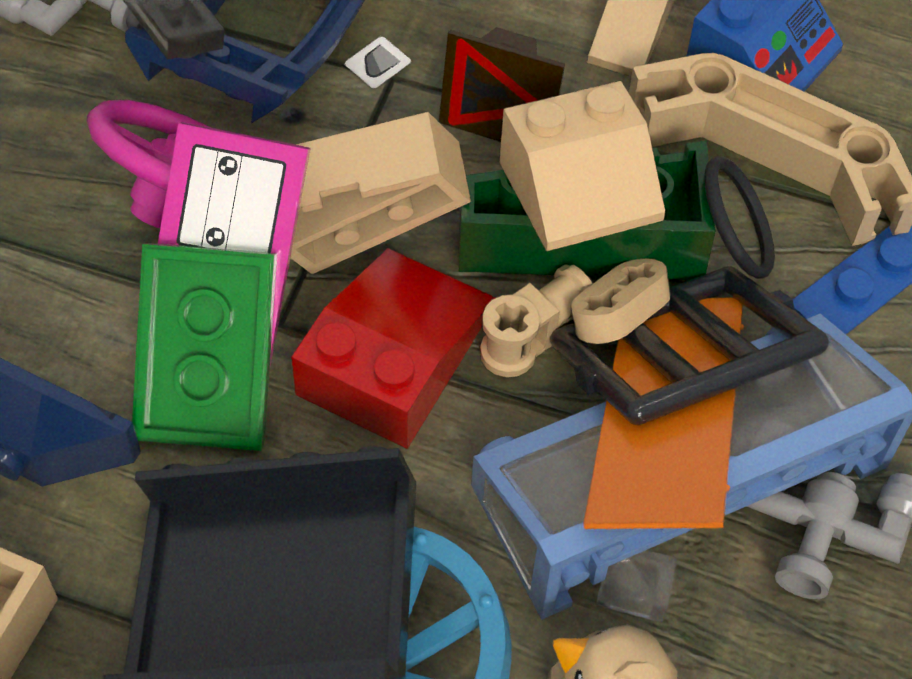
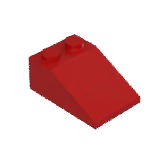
(389, 346)

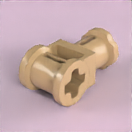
(522, 323)

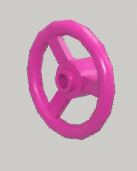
(144, 159)

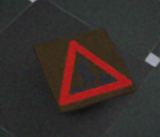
(493, 75)

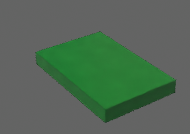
(203, 346)

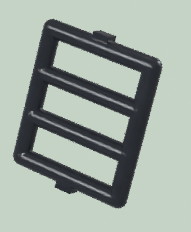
(688, 383)

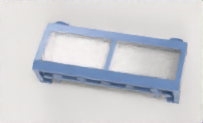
(786, 429)

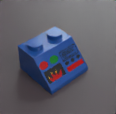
(772, 36)

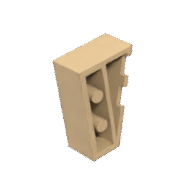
(375, 187)

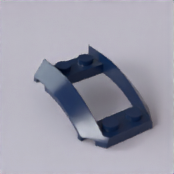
(248, 71)

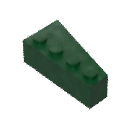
(501, 238)

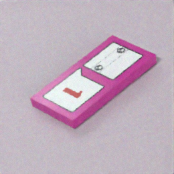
(235, 196)

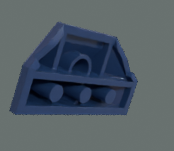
(55, 433)

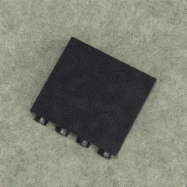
(275, 569)

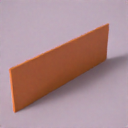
(675, 465)

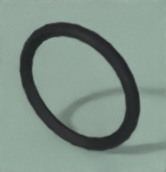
(723, 223)

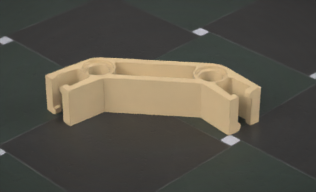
(781, 130)

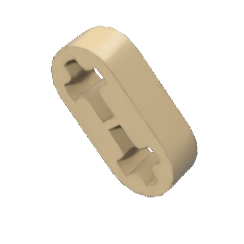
(620, 301)

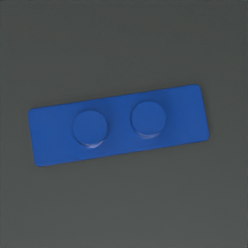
(860, 282)

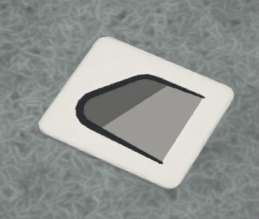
(377, 62)

